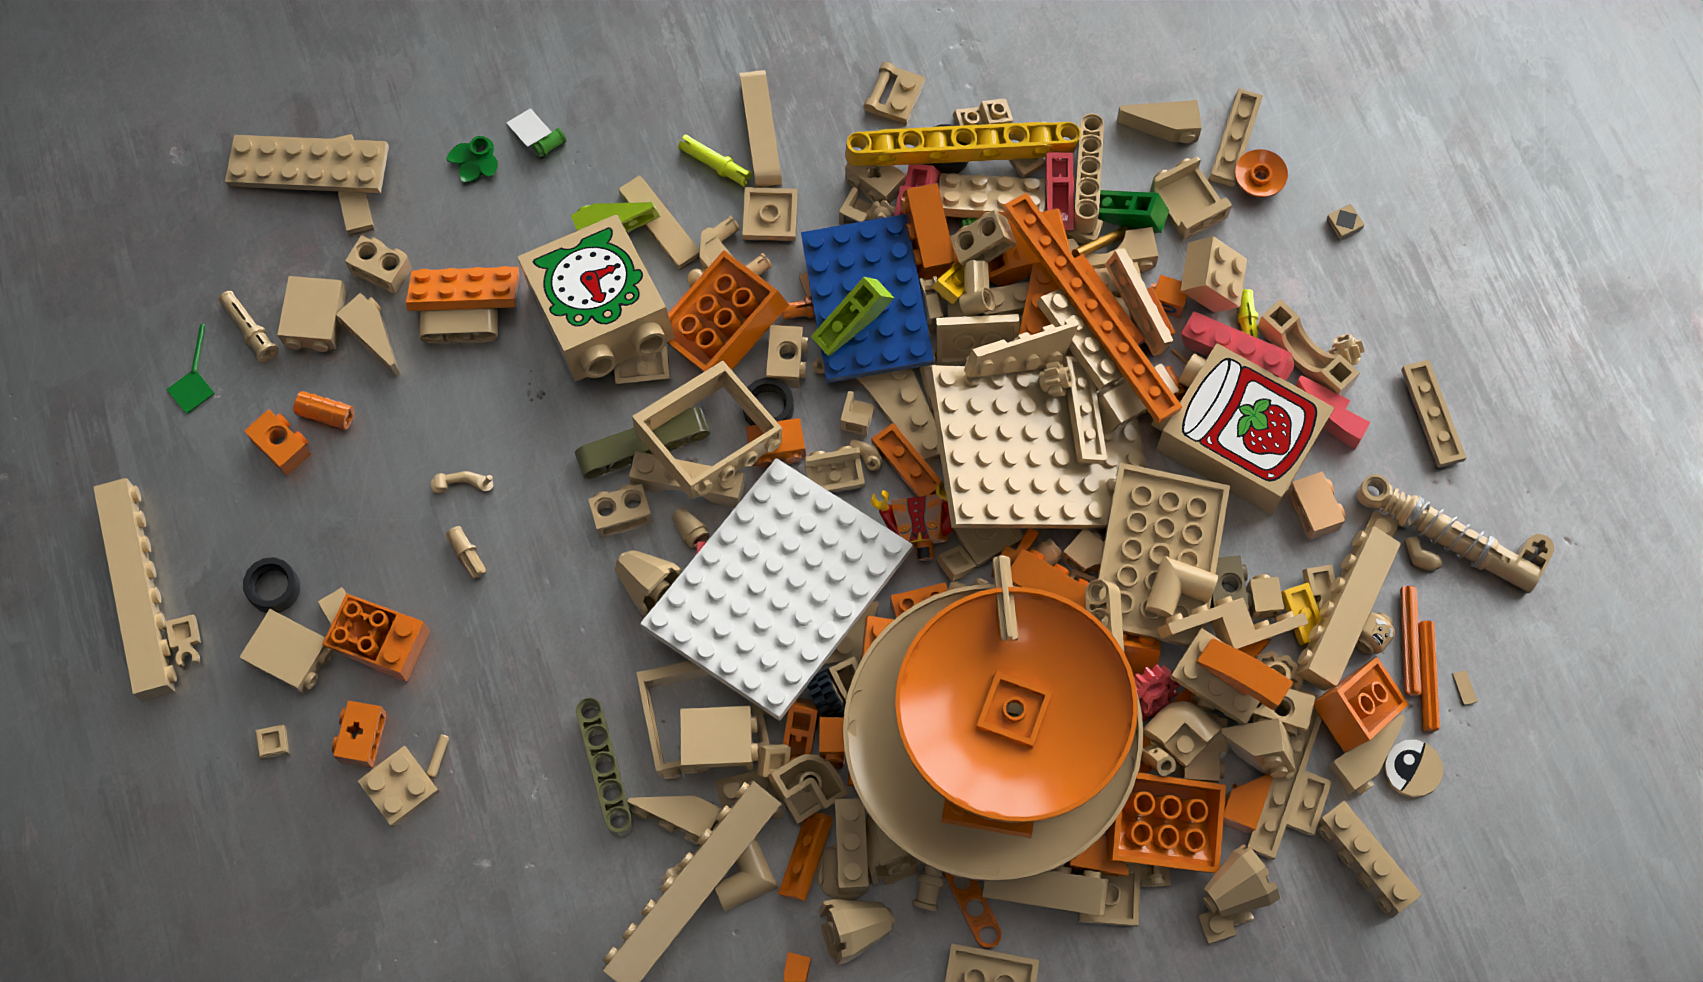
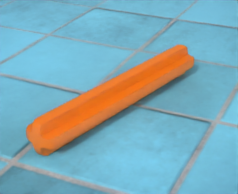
(1410, 641)
(1429, 679)

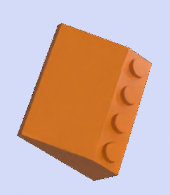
(723, 314)
(1170, 824)

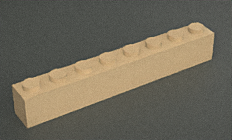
(134, 589)
(691, 885)

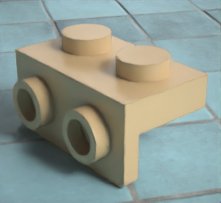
(836, 469)

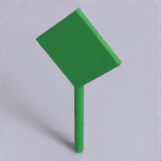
(192, 388)

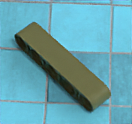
(619, 449)
(598, 755)

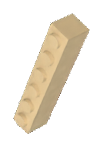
(1347, 608)

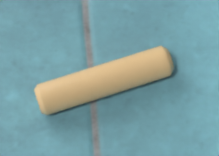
(437, 756)

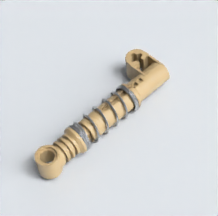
(1481, 551)

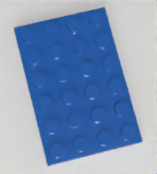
(876, 250)

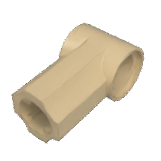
(978, 295)

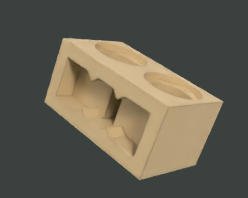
(984, 243)
(375, 268)
(622, 516)

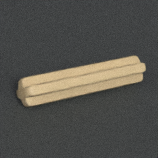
(1005, 601)

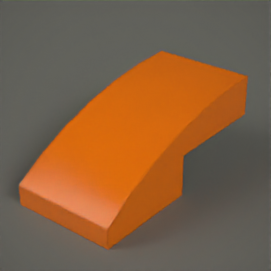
(1028, 542)

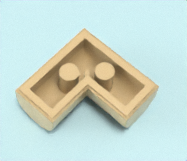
(1176, 579)
(751, 881)

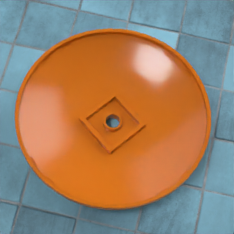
(1060, 671)

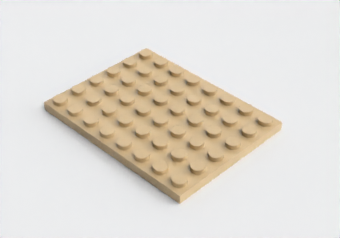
(1014, 454)

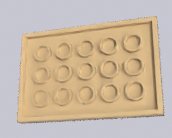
(1155, 518)

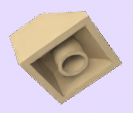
(1263, 746)

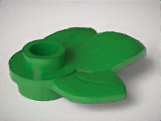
(472, 162)

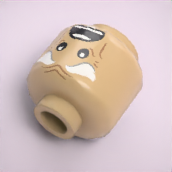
(1376, 634)

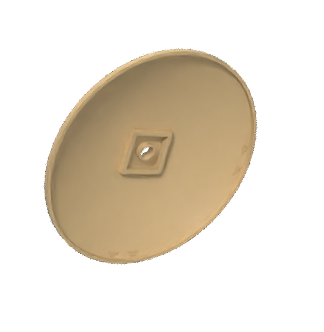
(912, 811)

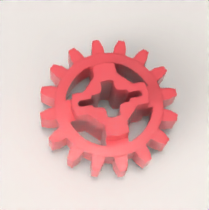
(1155, 690)

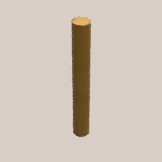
(1101, 242)

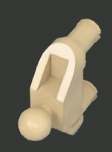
(712, 246)

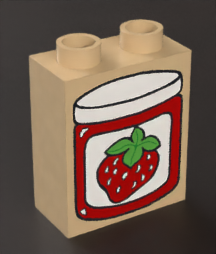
(1242, 427)

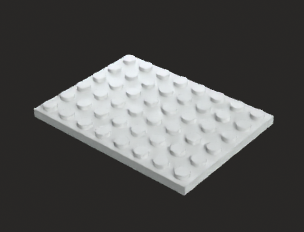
(777, 588)

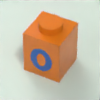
(1170, 295)

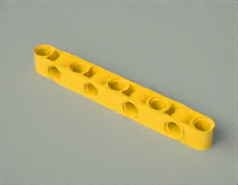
(942, 143)

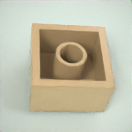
(1214, 274)

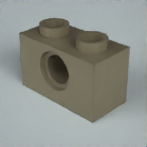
(1231, 571)

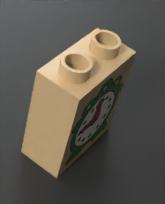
(597, 298)

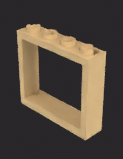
(689, 395)
(669, 675)

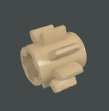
(1348, 348)
(1055, 379)

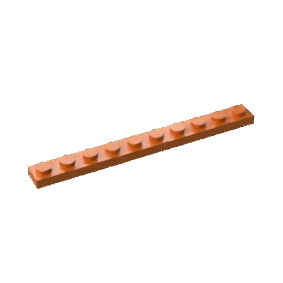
(1092, 308)

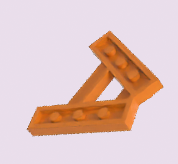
(1043, 284)

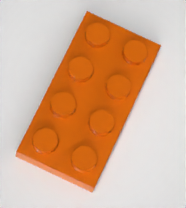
(463, 288)

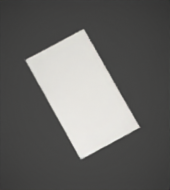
(529, 127)

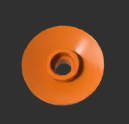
(1261, 163)

